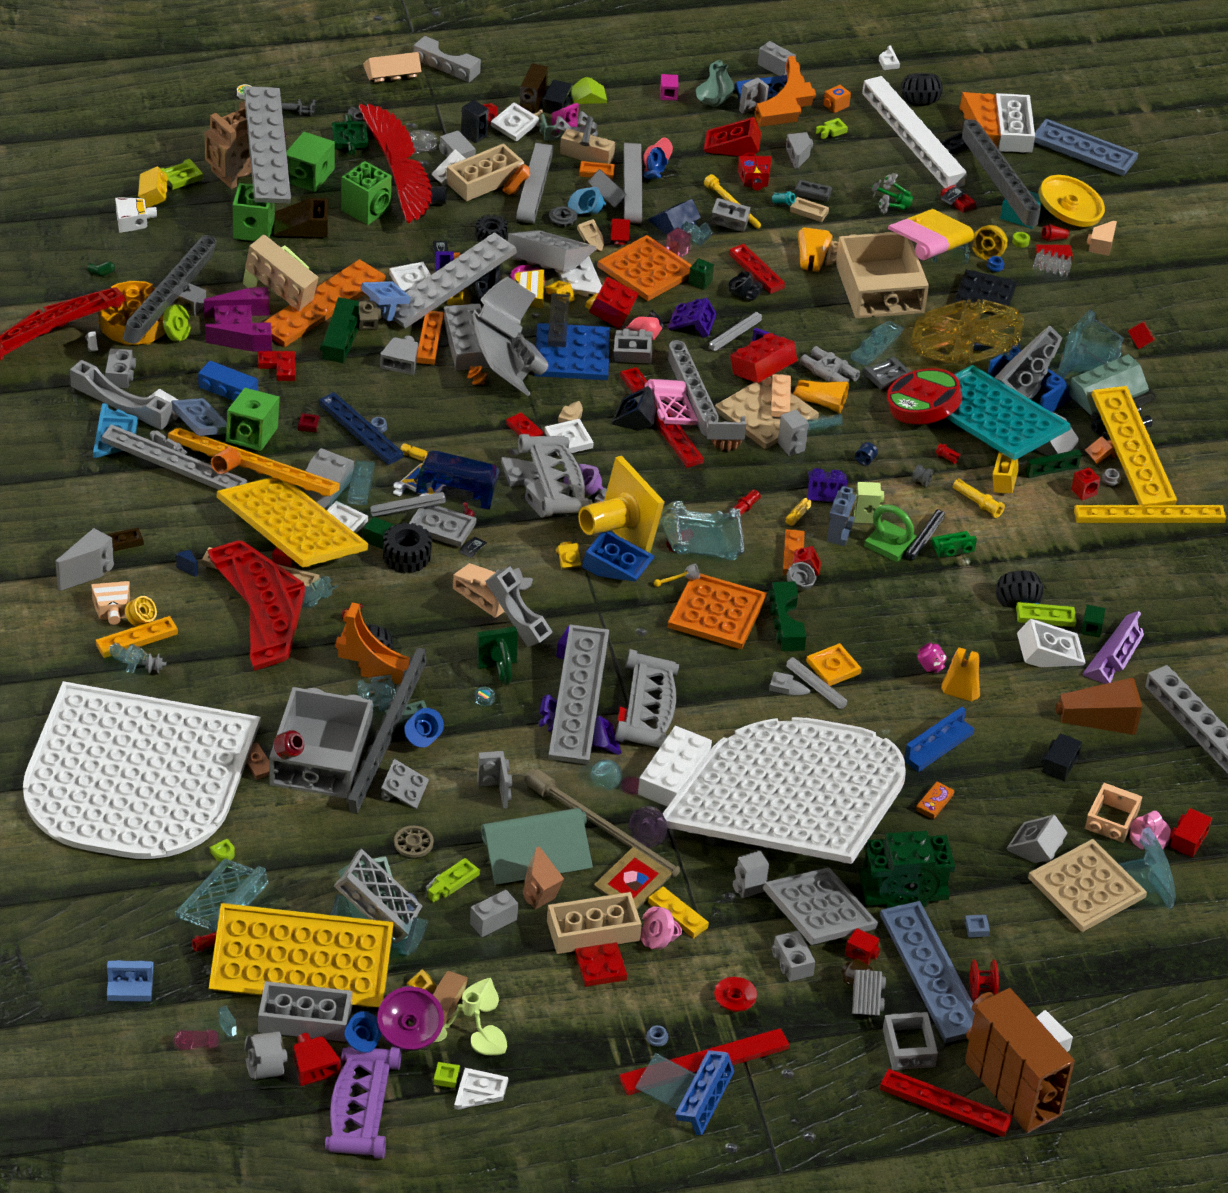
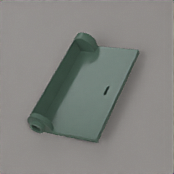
(515, 840)

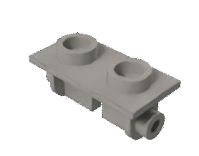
(158, 438)

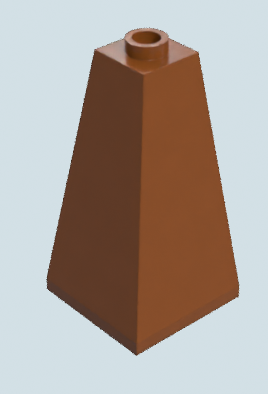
(1104, 707)

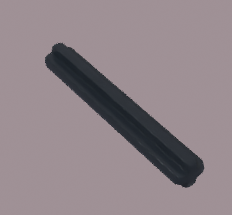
(925, 534)

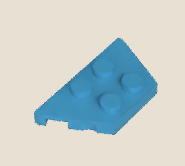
(110, 417)

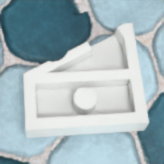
(480, 1089)

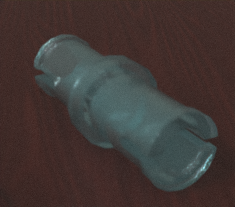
(825, 422)

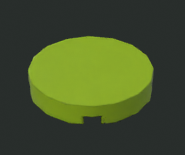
(176, 322)

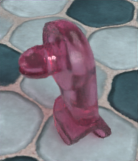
(193, 1039)

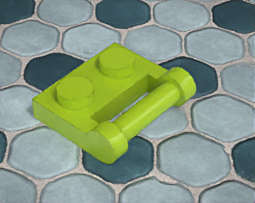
(182, 174)

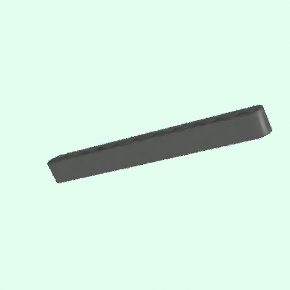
(1001, 173)
(169, 289)

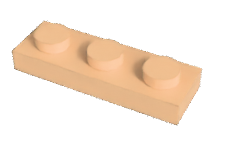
(780, 395)

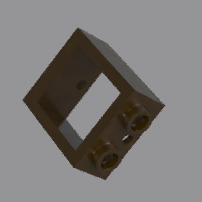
(533, 87)

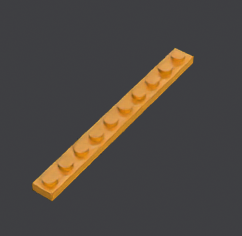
(256, 462)

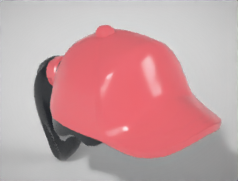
(650, 323)

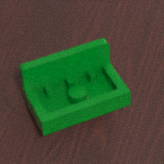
(954, 544)

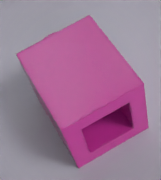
(669, 87)

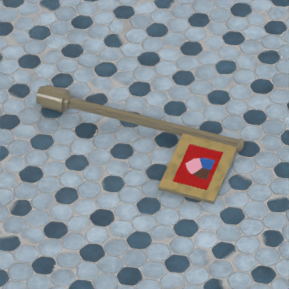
(636, 872)

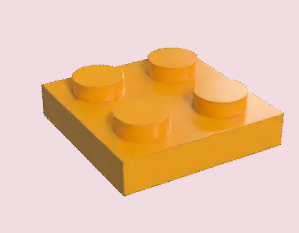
(833, 664)

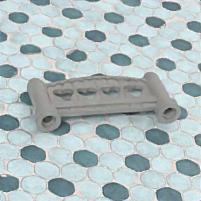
(555, 501)
(634, 728)

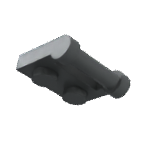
(885, 373)

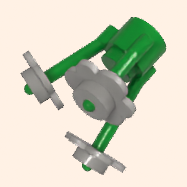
(903, 199)

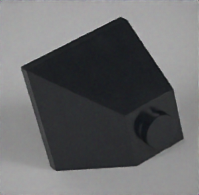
(636, 410)

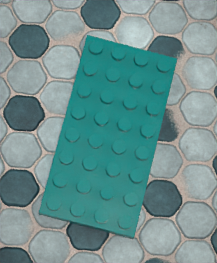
(1003, 415)

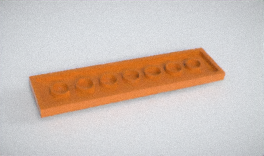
(292, 324)

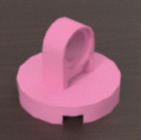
(1157, 825)
(659, 928)

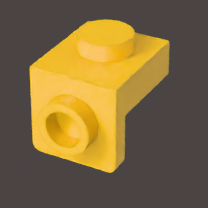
(568, 555)

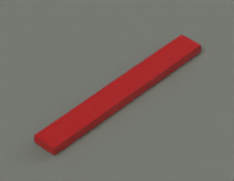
(672, 432)
(738, 1051)

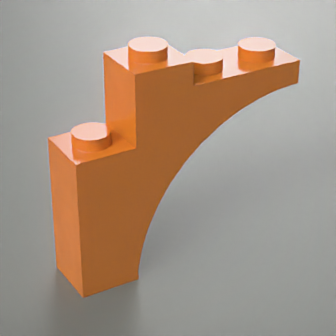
(787, 104)
(357, 645)

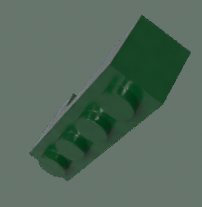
(789, 632)

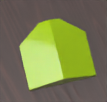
(588, 92)

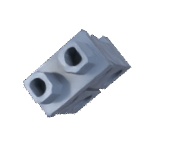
(841, 521)

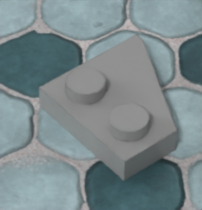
(518, 470)

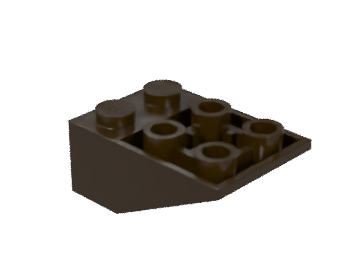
(303, 219)

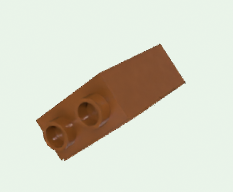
(1018, 1059)

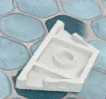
(582, 278)

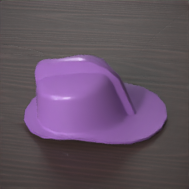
(591, 479)

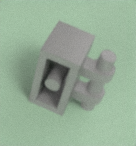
(633, 346)

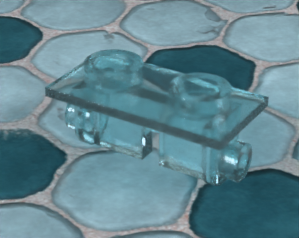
(322, 589)

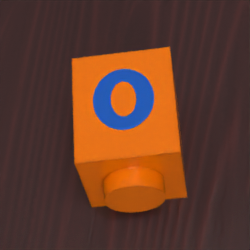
(837, 98)

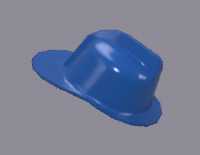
(424, 727)
(363, 1032)

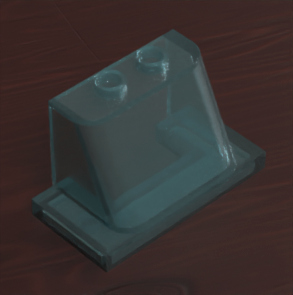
(1089, 346)

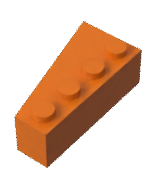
(983, 110)

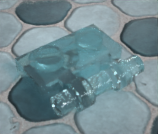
(381, 687)

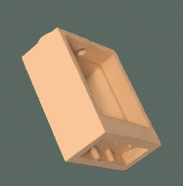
(1110, 796)

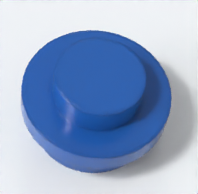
(995, 264)

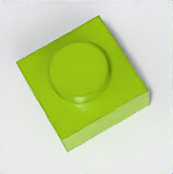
(446, 1075)

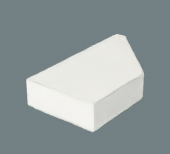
(888, 59)
(92, 342)

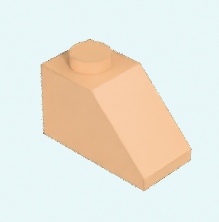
(1102, 238)

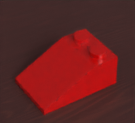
(734, 138)

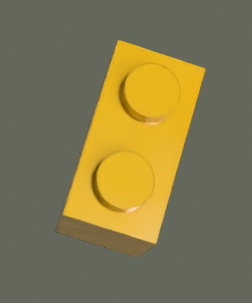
(153, 186)
(1005, 474)

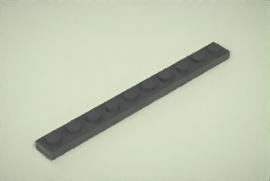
(384, 735)

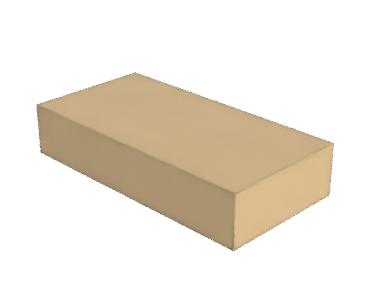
(809, 209)

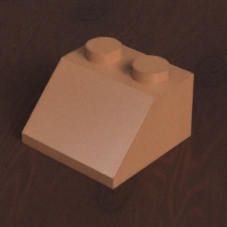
(541, 880)

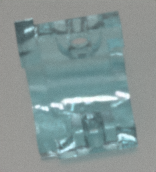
(133, 655)

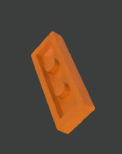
(793, 540)

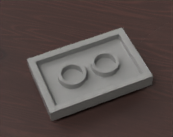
(445, 524)

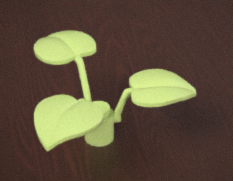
(479, 998)

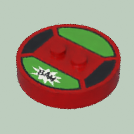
(924, 396)

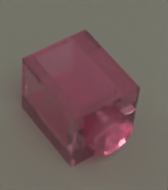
(678, 242)

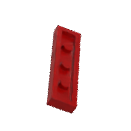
(757, 268)

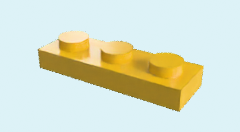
(686, 917)

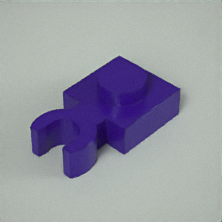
(548, 710)

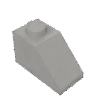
(798, 147)

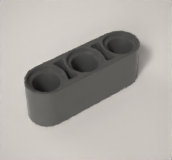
(607, 188)

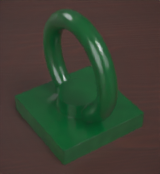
(498, 649)

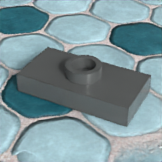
(813, 190)

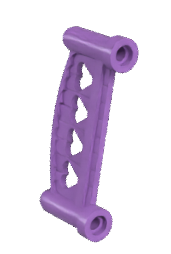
(365, 1139)

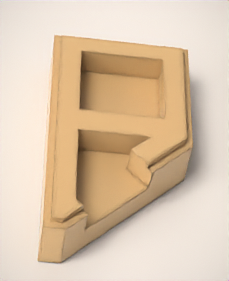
(832, 253)

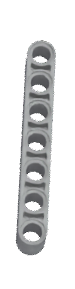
(632, 182)
(535, 183)
(696, 392)

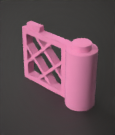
(671, 392)

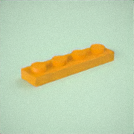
(138, 635)

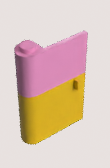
(933, 233)

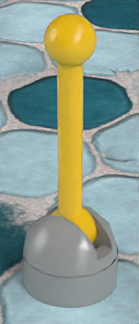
(691, 573)

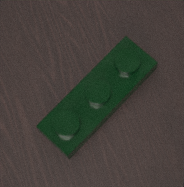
(1053, 463)

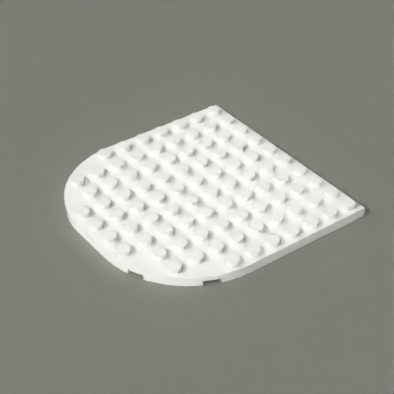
(135, 771)
(793, 788)

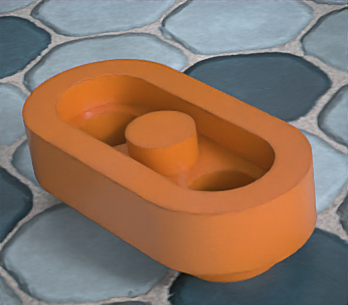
(514, 181)

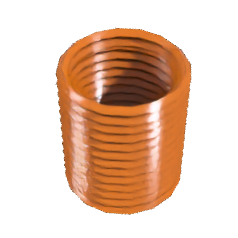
(225, 460)

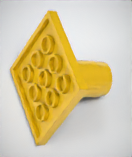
(628, 509)

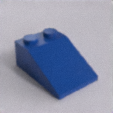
(616, 558)

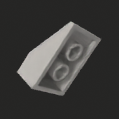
(330, 467)
(85, 560)

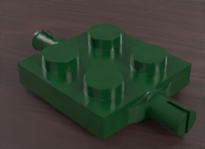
(350, 134)

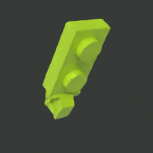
(452, 879)

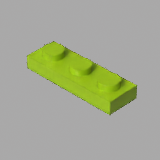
(1047, 614)

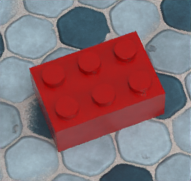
(763, 357)

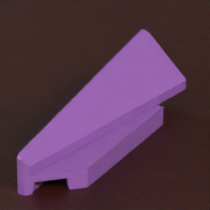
(1116, 650)

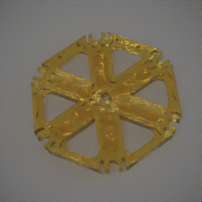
(967, 331)

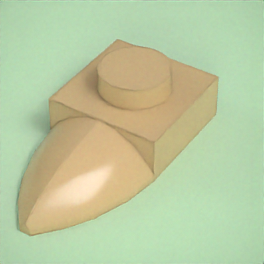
(590, 233)
(571, 412)

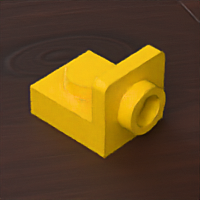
(560, 288)

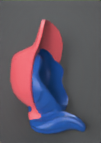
(656, 158)

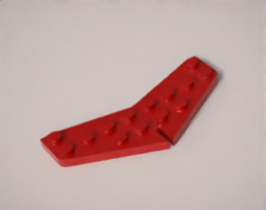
(57, 315)
(272, 595)

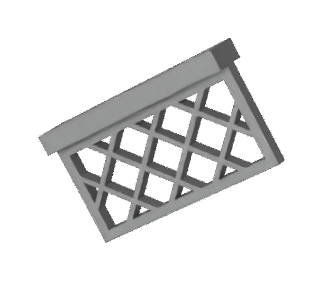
(371, 904)

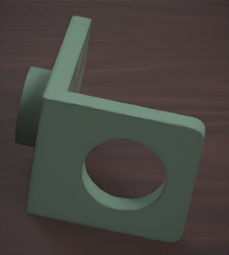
(546, 130)

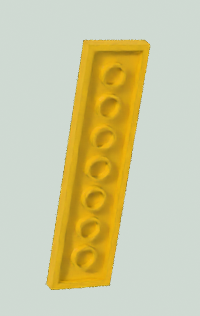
(1133, 446)

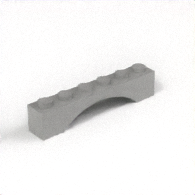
(92, 382)

